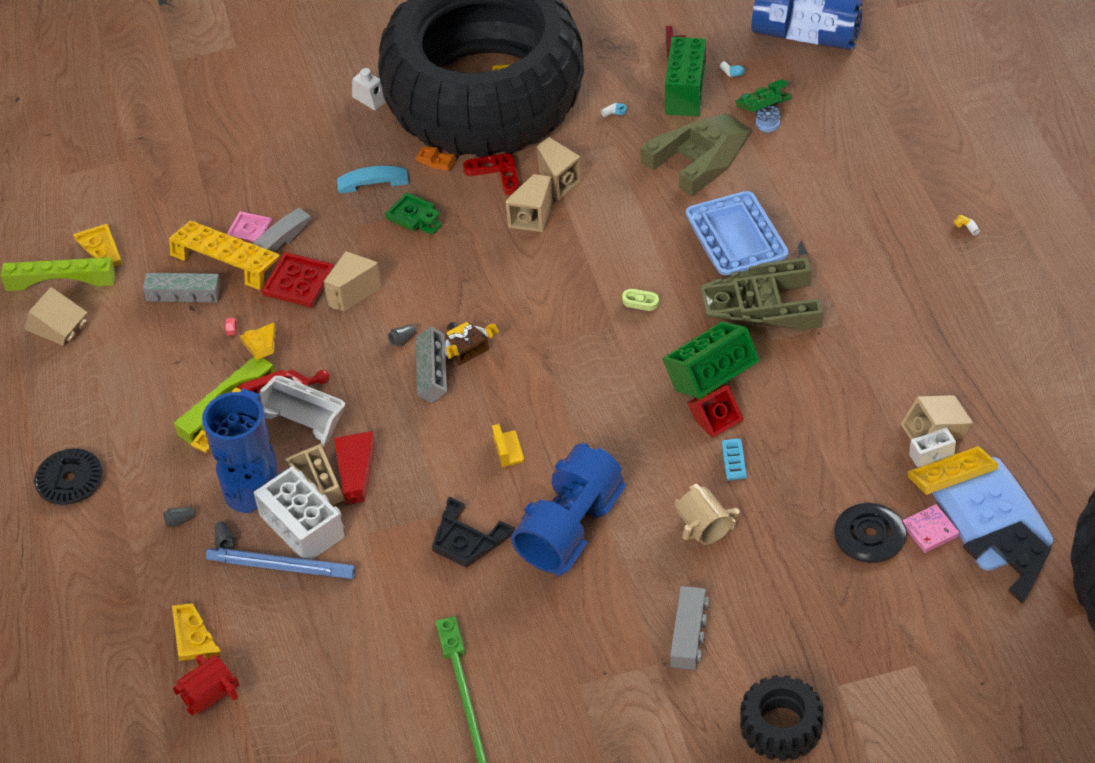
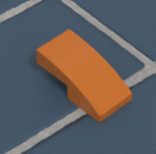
(433, 158)

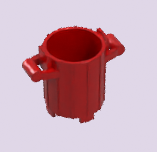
(206, 685)

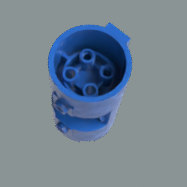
(810, 21)
(241, 447)
(552, 531)

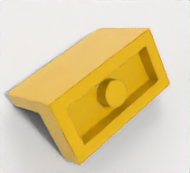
(507, 446)

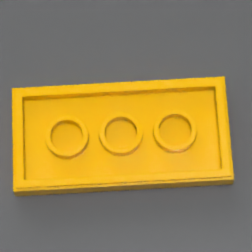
(952, 470)

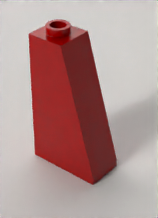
(355, 463)

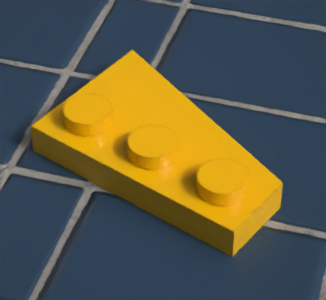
(99, 243)
(260, 341)
(191, 634)

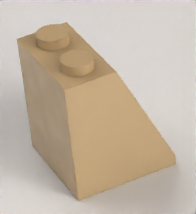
(561, 165)
(530, 204)
(351, 281)
(55, 317)
(936, 413)

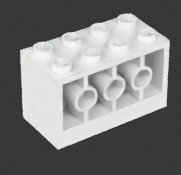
(299, 514)

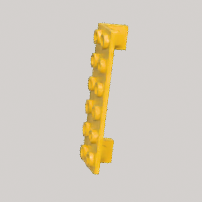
(225, 248)

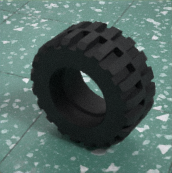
(775, 741)

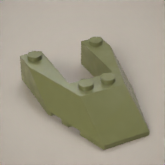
(706, 142)
(755, 300)

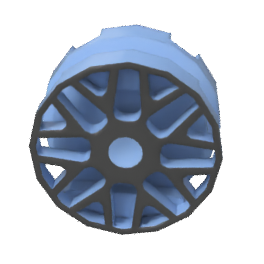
(768, 119)

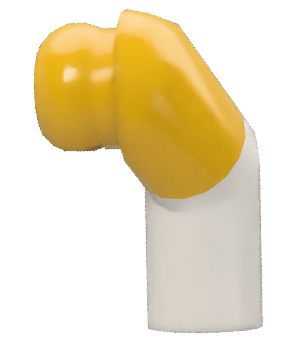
(969, 223)

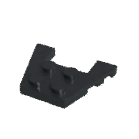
(463, 543)
(1019, 548)

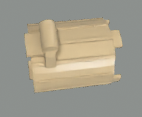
(704, 516)

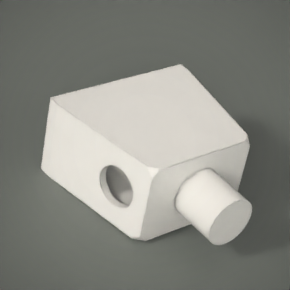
(368, 89)

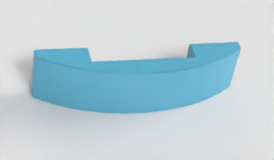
(372, 175)

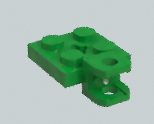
(764, 97)
(423, 214)

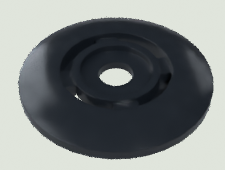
(50, 475)
(870, 548)

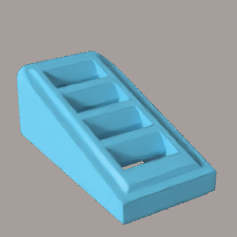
(733, 447)

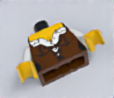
(467, 341)

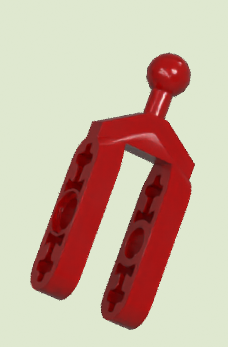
(321, 377)

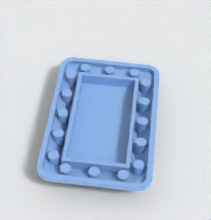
(736, 233)
(989, 505)

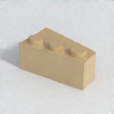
(318, 471)

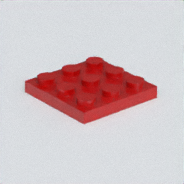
(297, 279)

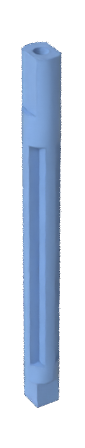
(281, 563)

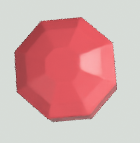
(230, 326)

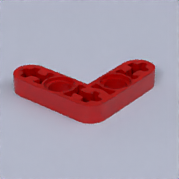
(501, 167)

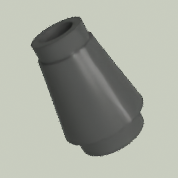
(401, 334)
(177, 516)
(223, 536)

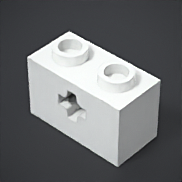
(932, 447)

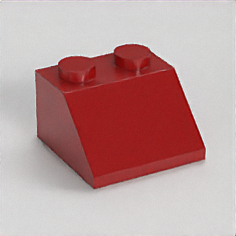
(716, 411)

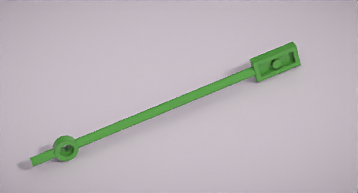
(453, 648)

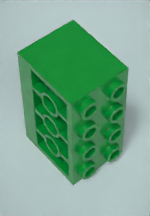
(685, 76)
(711, 359)

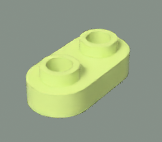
(640, 299)

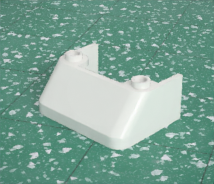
(302, 405)

